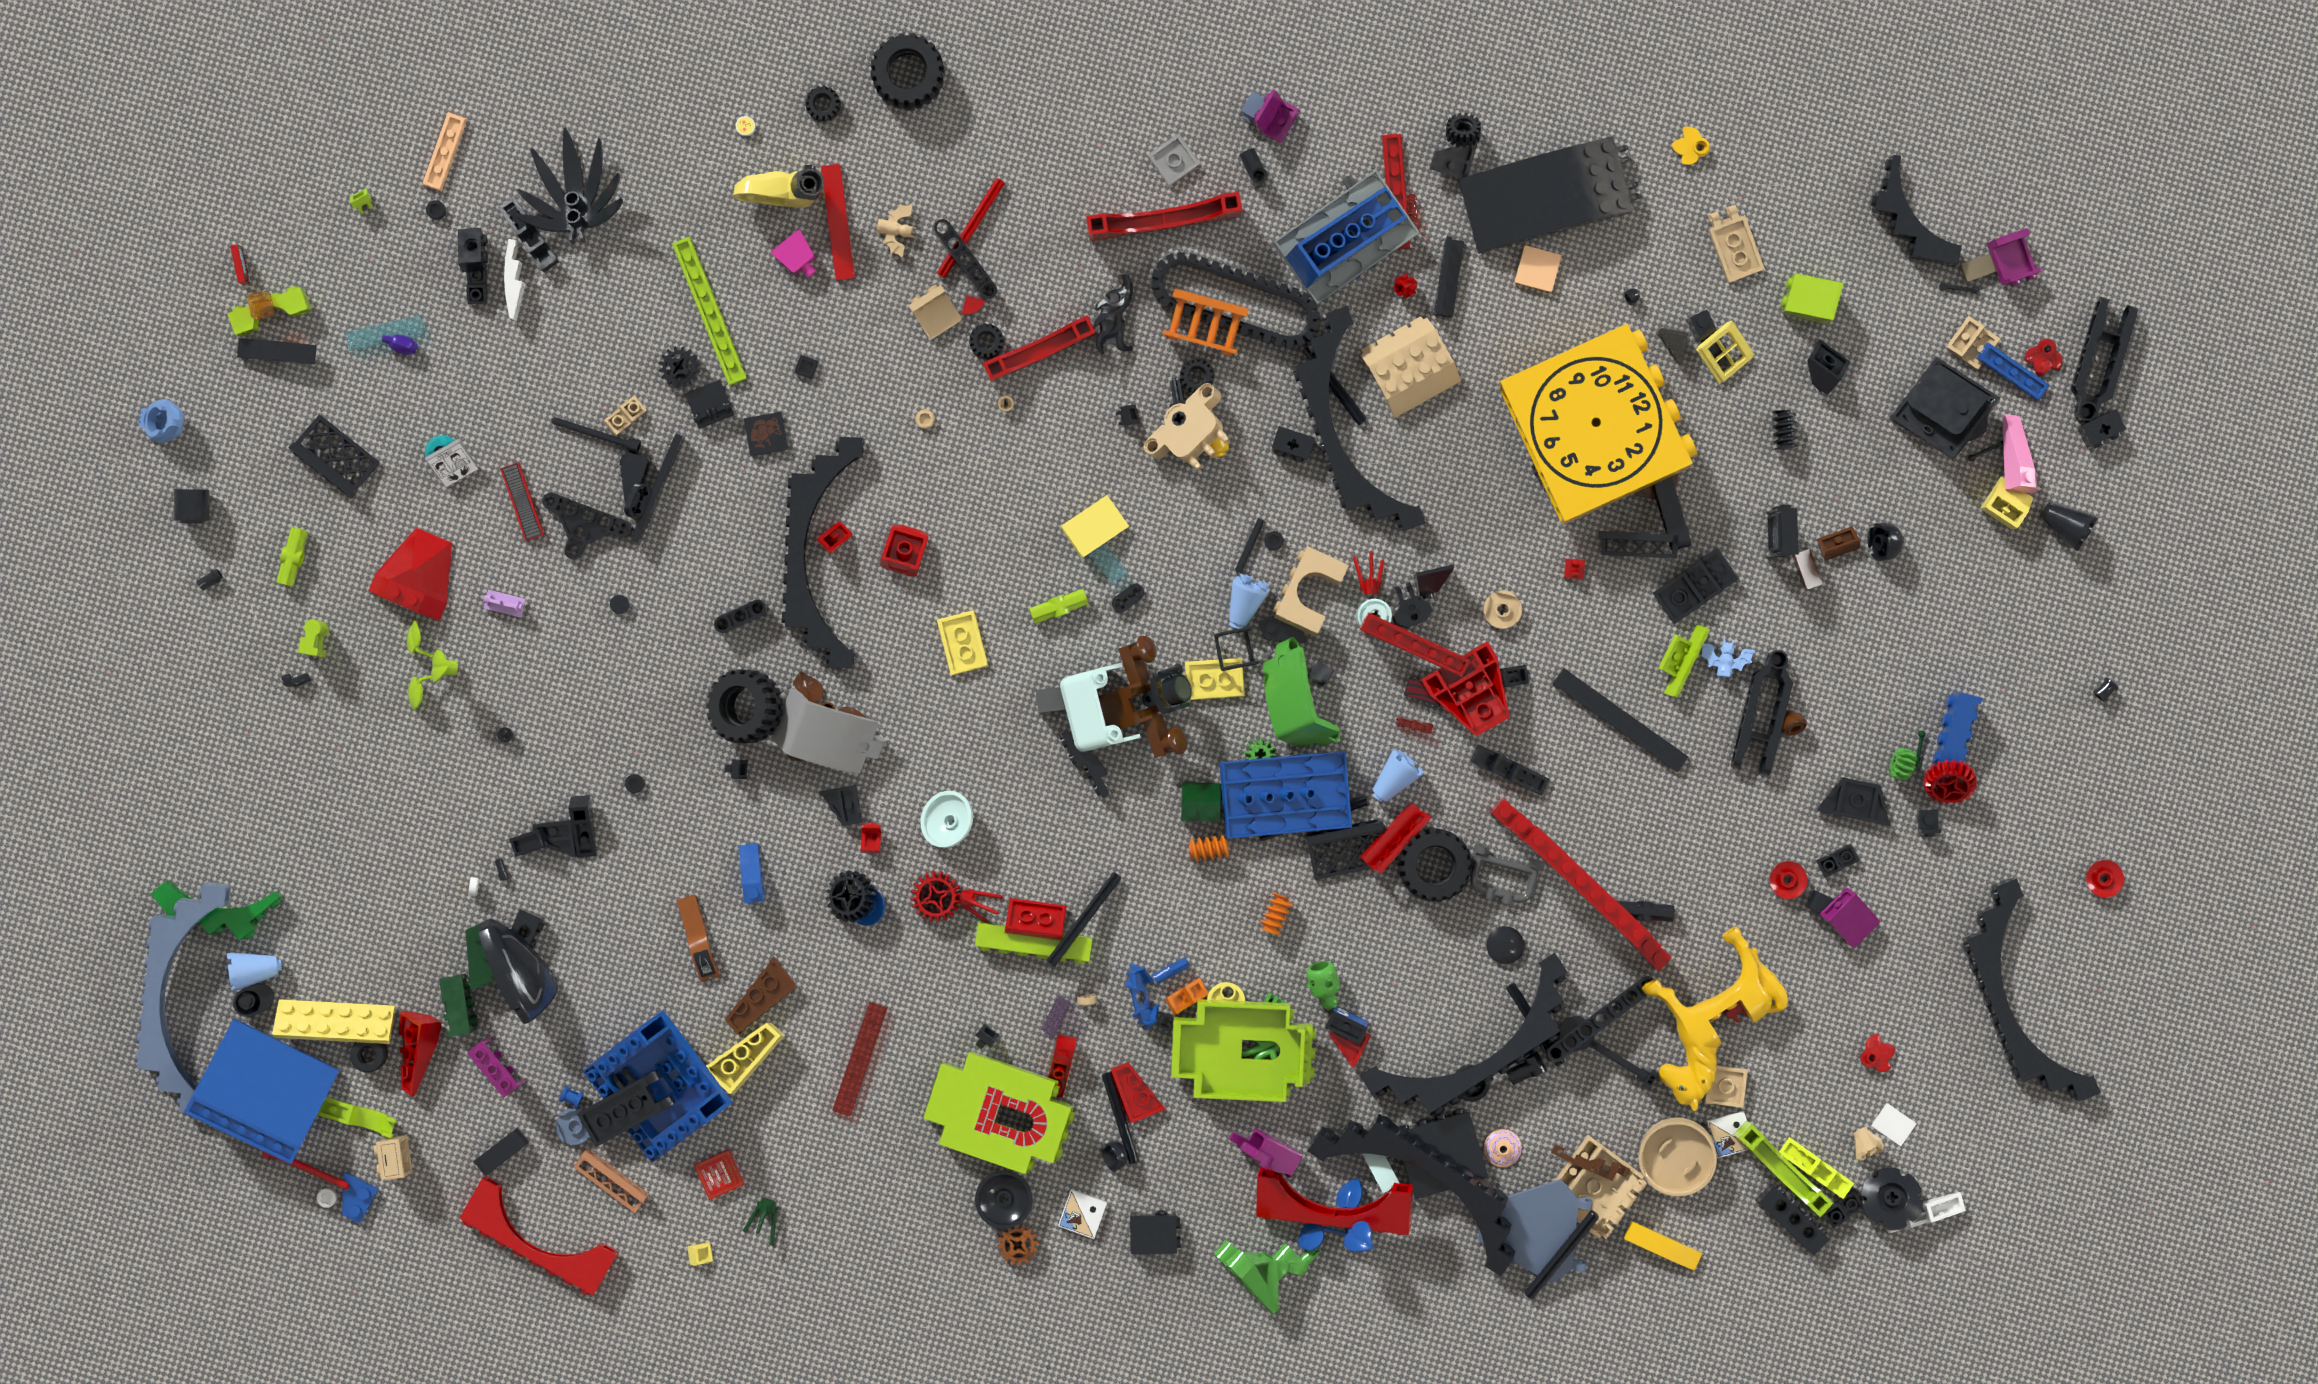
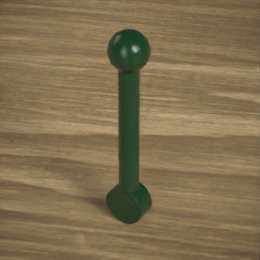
(1921, 734)

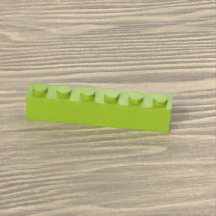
(993, 936)

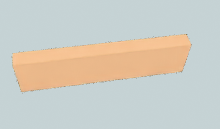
(444, 151)

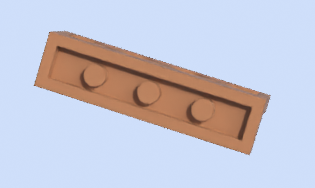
(614, 1176)

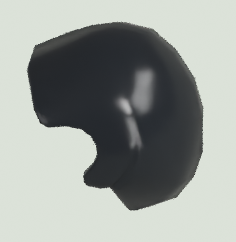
(1114, 1155)

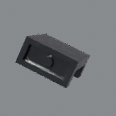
(1154, 1233)

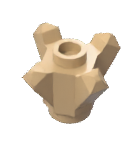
(1866, 1144)

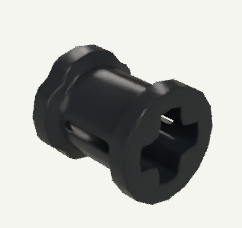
(2099, 693)

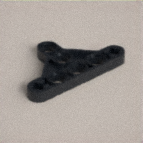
(593, 528)

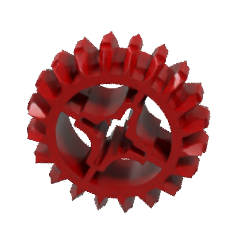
(1945, 782)
(920, 903)

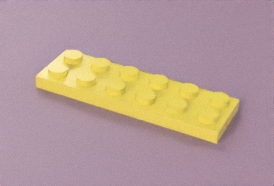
(334, 1021)

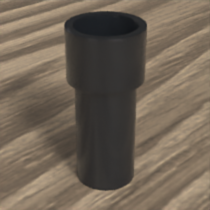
(503, 875)

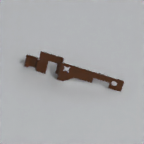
(1588, 1164)

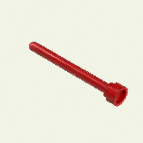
(313, 1171)

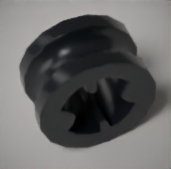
(1161, 1020)

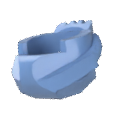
(162, 421)

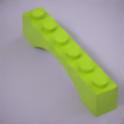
(1782, 1168)

